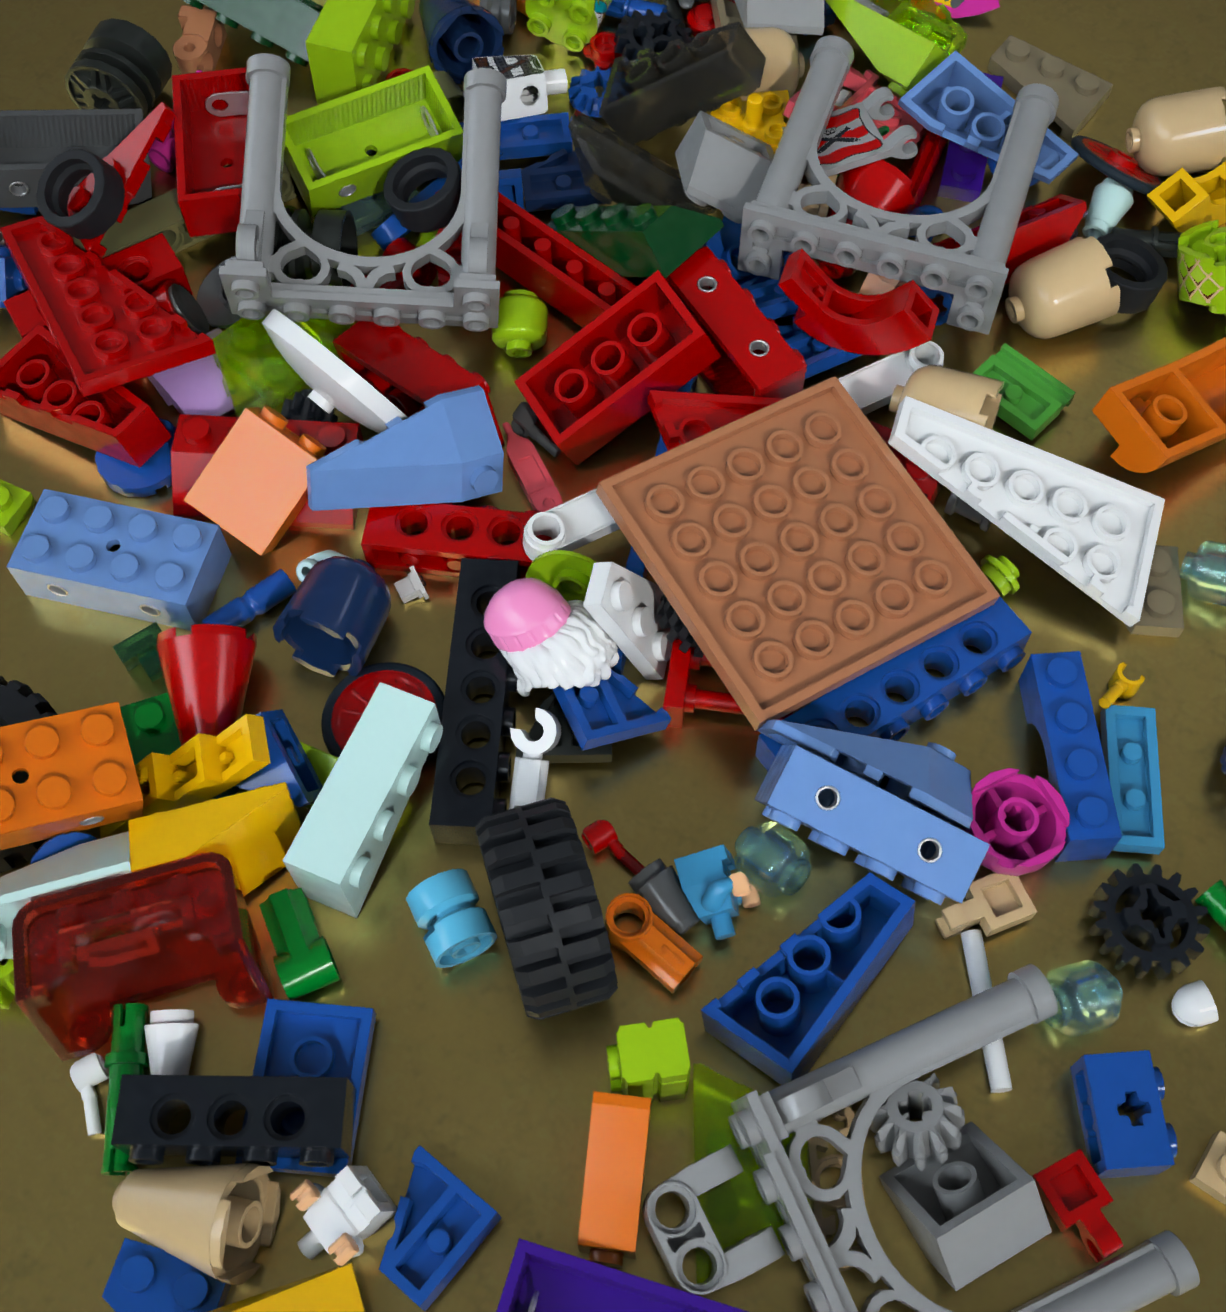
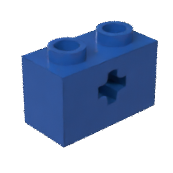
(1111, 1140)

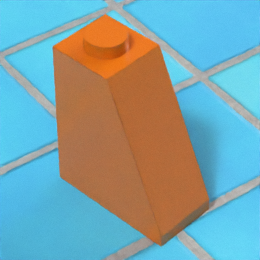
(614, 1177)

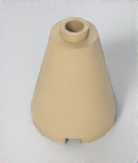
(203, 1214)

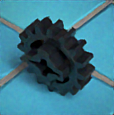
(648, 31)
(1137, 939)

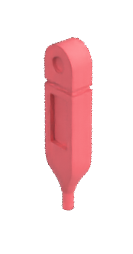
(531, 472)

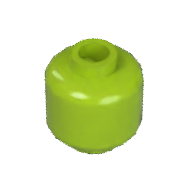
(521, 323)

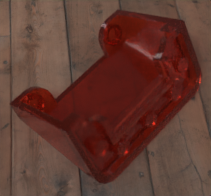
(131, 943)

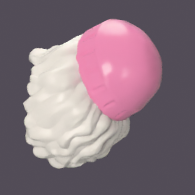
(548, 638)

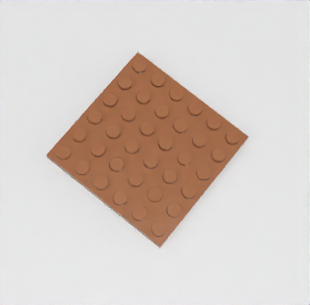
(795, 549)

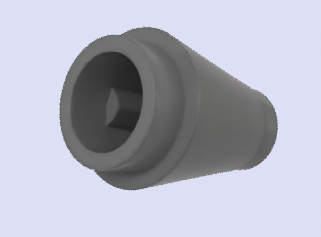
(664, 893)

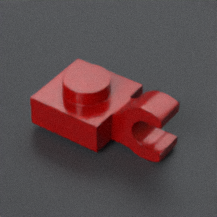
(1076, 1196)

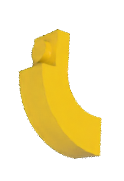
(1192, 200)

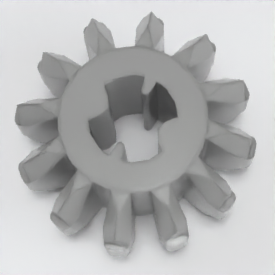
(923, 1138)

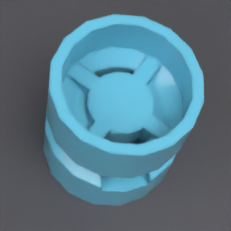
(448, 912)

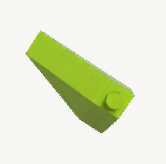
(892, 48)

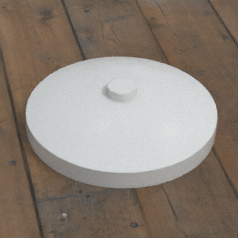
(329, 377)

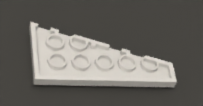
(1065, 514)

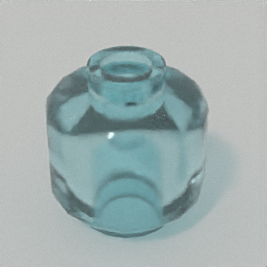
(1206, 572)
(773, 859)
(1086, 998)

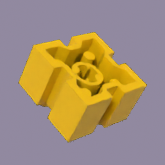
(758, 116)

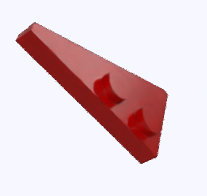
(129, 163)

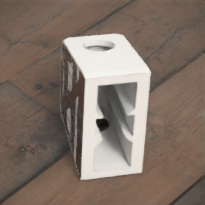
(526, 84)

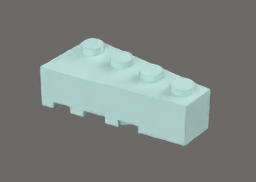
(363, 800)

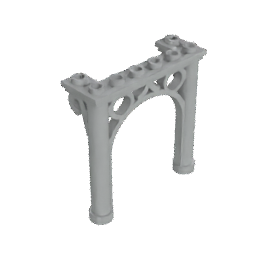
(879, 238)
(465, 300)
(873, 1074)

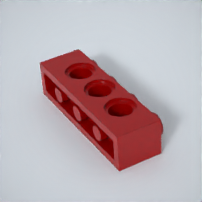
(145, 263)
(435, 550)

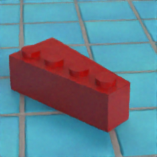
(44, 395)

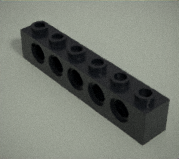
(452, 812)

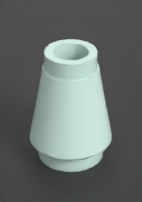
(1107, 207)

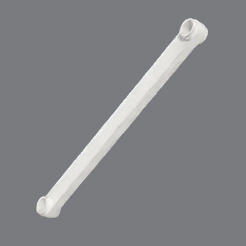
(588, 519)

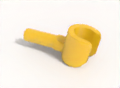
(1120, 687)

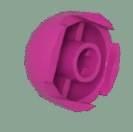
(1020, 821)

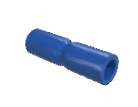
(254, 602)

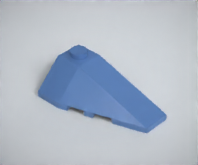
(429, 458)

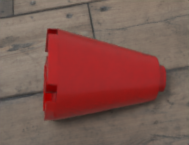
(875, 185)
(206, 676)

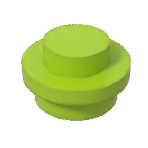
(1001, 574)

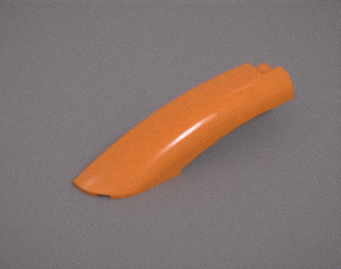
(1168, 410)

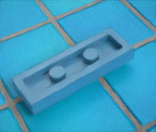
(1134, 776)

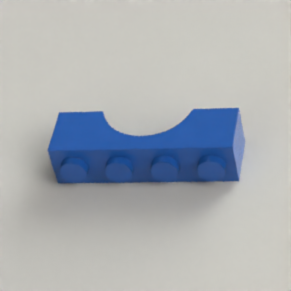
(1062, 711)

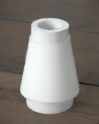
(170, 1041)

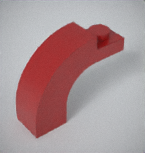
(857, 321)

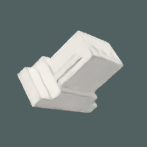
(411, 586)

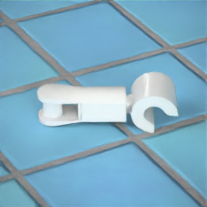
(530, 770)

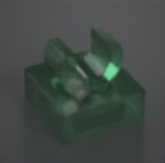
(142, 650)

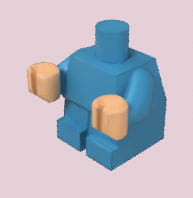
(713, 890)

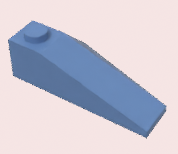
(976, 113)
(910, 771)

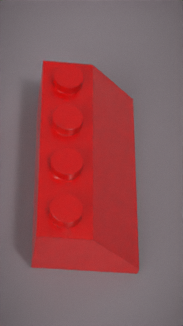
(200, 437)

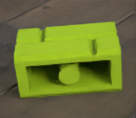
(650, 1060)

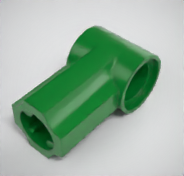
(302, 955)

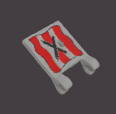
(854, 139)

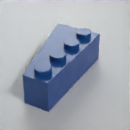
(807, 989)

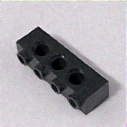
(151, 1101)

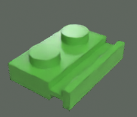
(1029, 393)

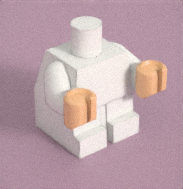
(342, 1213)

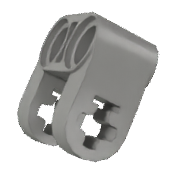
(695, 1230)

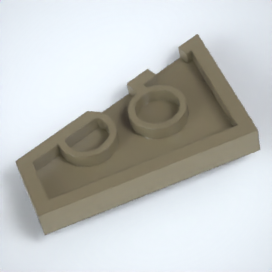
(1078, 90)

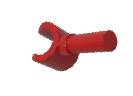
(602, 835)

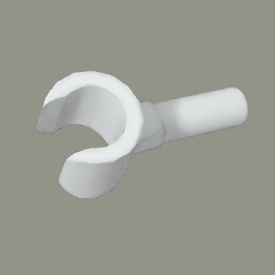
(85, 1075)

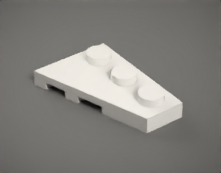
(628, 612)

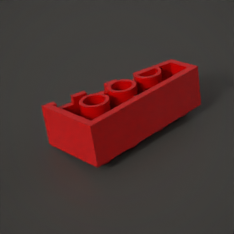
(404, 366)

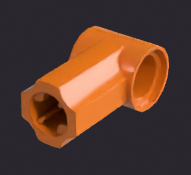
(654, 944)

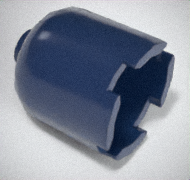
(335, 616)

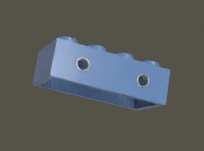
(158, 575)
(874, 823)

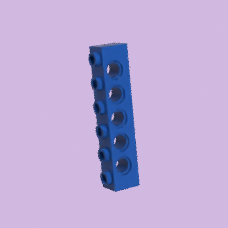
(993, 631)

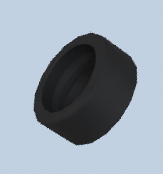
(412, 172)
(58, 183)
(1142, 263)

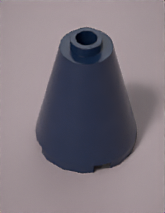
(458, 33)

